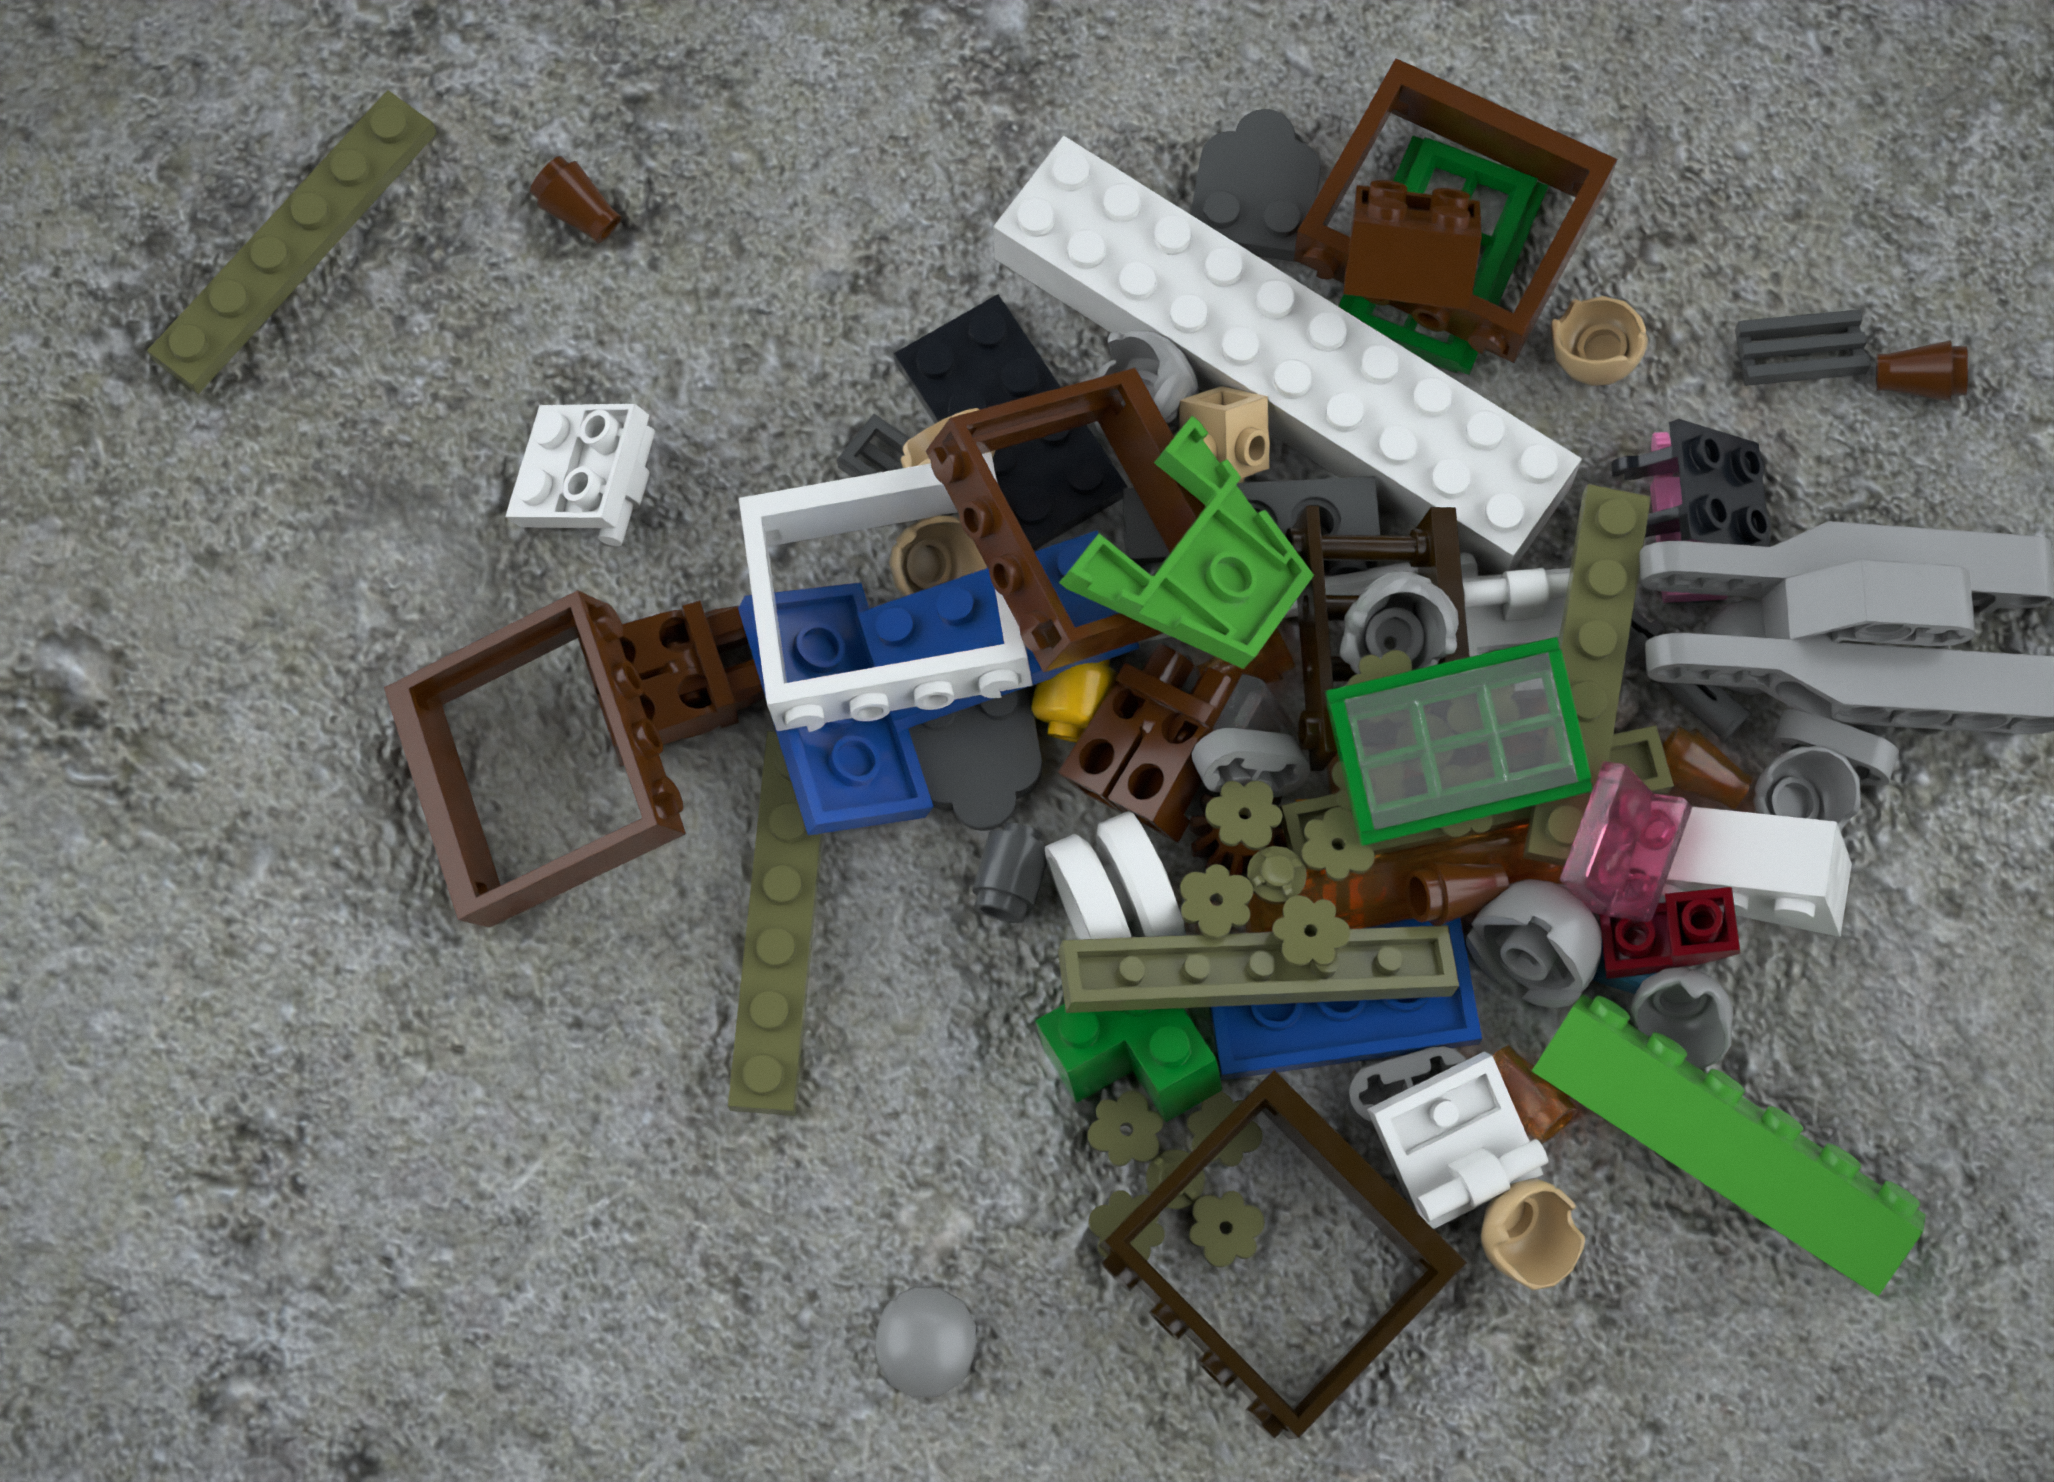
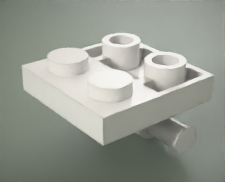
(583, 469)
(1514, 608)
(1456, 1140)

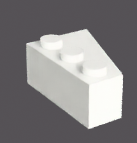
(1777, 866)

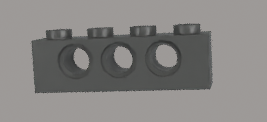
(1344, 505)

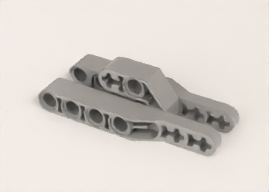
(1867, 588)

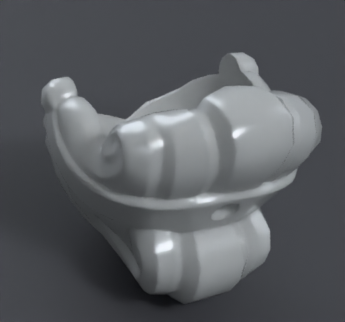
(1160, 365)
(1407, 610)

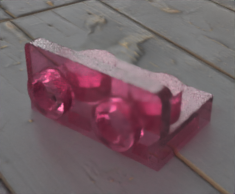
(1624, 845)

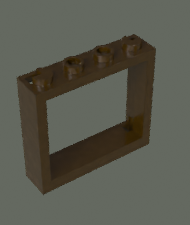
(1360, 1184)

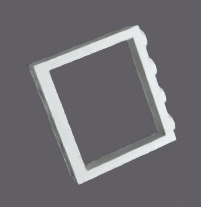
(875, 691)

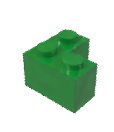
(1153, 1043)

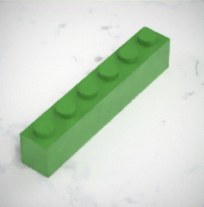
(1731, 1143)

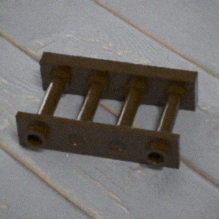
(1429, 547)

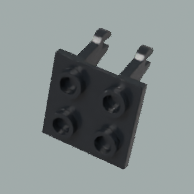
(1718, 486)

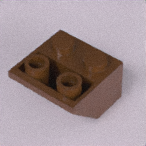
(1413, 245)

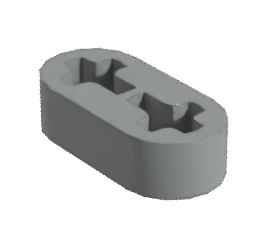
(1867, 753)
(1249, 757)
(1396, 1073)

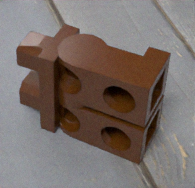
(682, 671)
(1143, 741)

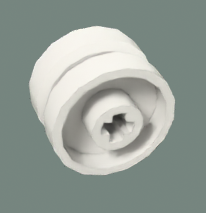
(1125, 890)

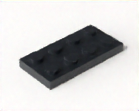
(988, 362)

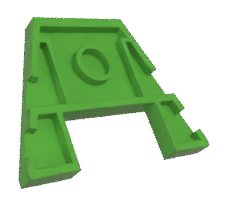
(1222, 580)

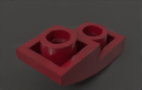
(1683, 932)

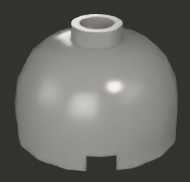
(1539, 939)

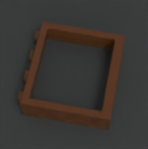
(1494, 134)
(1137, 438)
(442, 783)

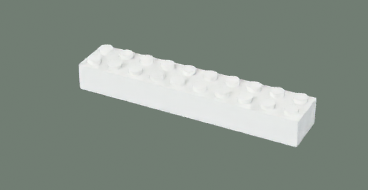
(1246, 326)

